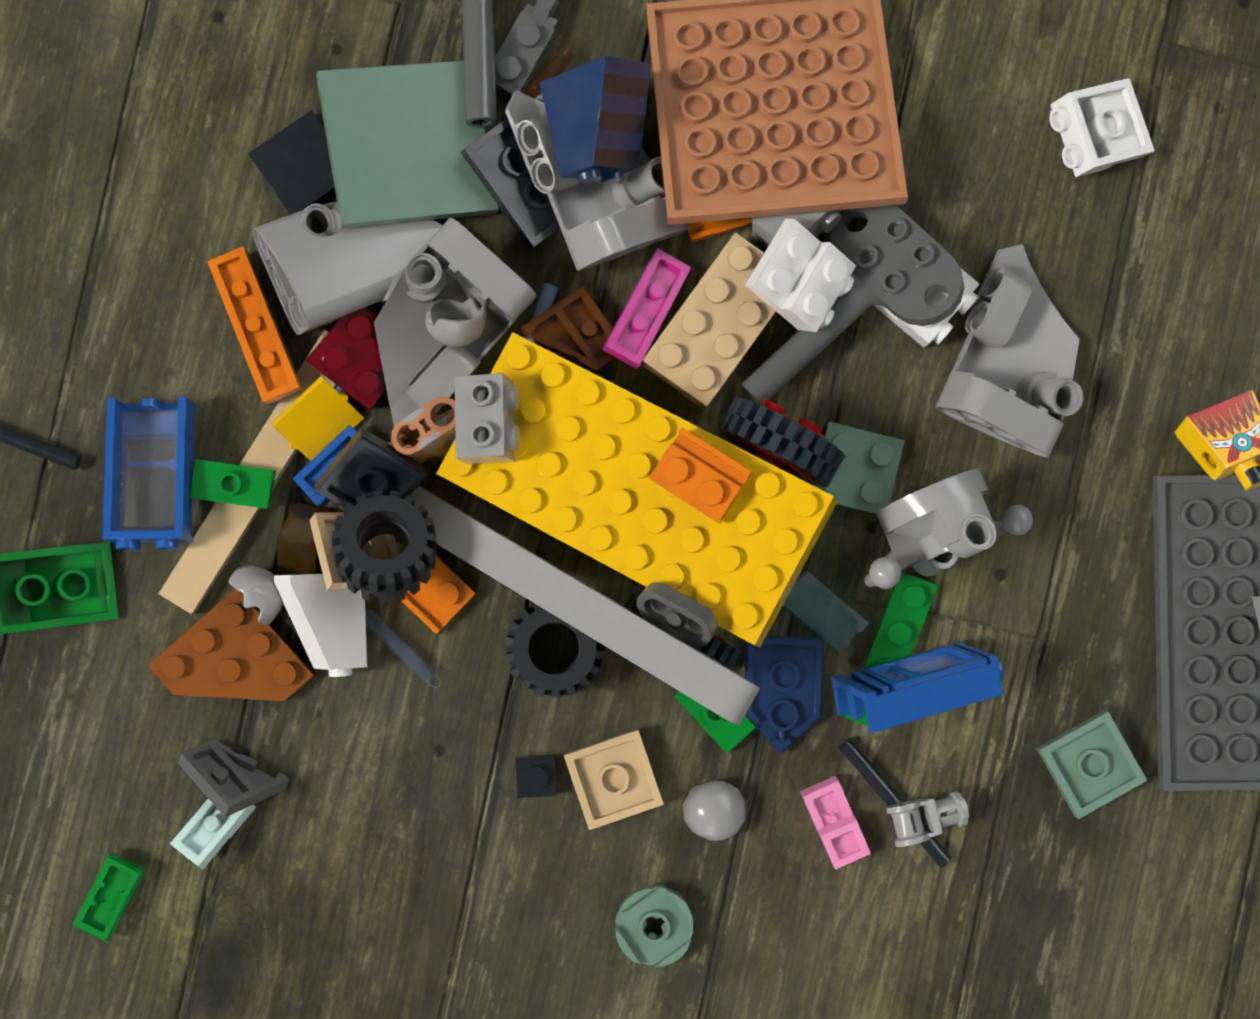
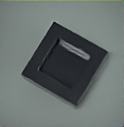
(536, 776)

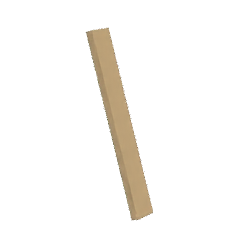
(229, 522)

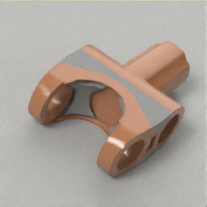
(424, 435)

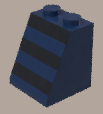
(598, 118)

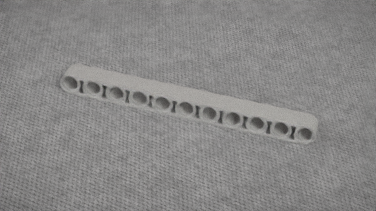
(590, 611)

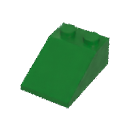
(56, 587)

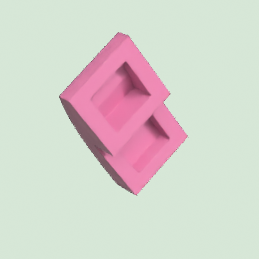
(835, 822)

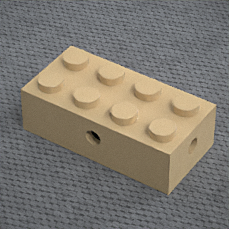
(712, 327)

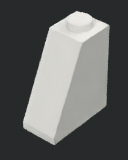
(326, 621)

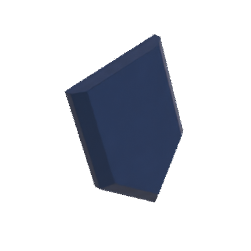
(790, 686)

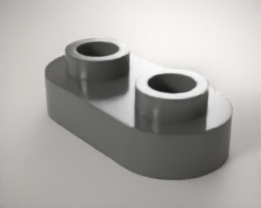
(677, 614)

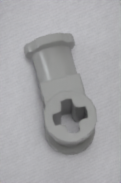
(922, 818)

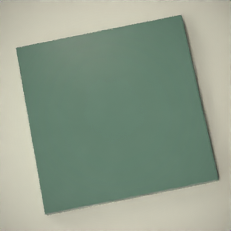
(400, 143)

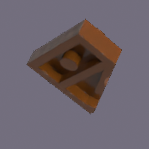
(573, 330)

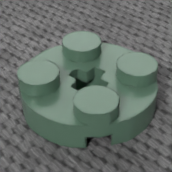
(649, 948)

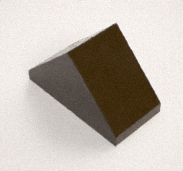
(296, 542)

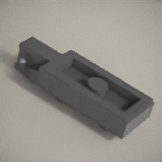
(525, 46)

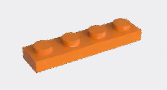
(254, 325)

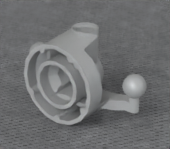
(941, 524)

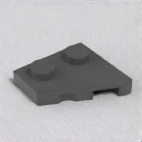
(228, 777)

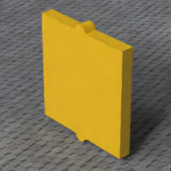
(316, 418)

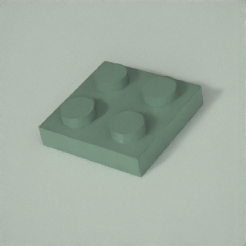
(866, 471)
(1091, 764)

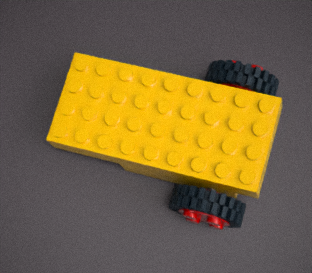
(589, 485)

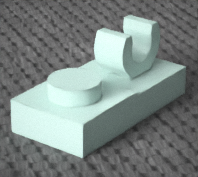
(208, 833)

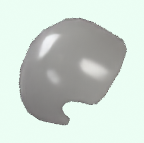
(456, 321)
(258, 591)
(714, 810)

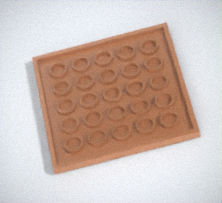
(773, 108)

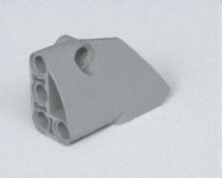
(593, 217)
(341, 267)
(1014, 361)
(415, 362)

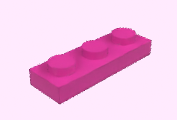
(646, 308)

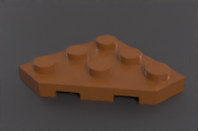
(232, 657)

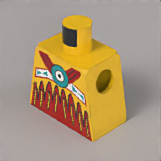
(1226, 439)

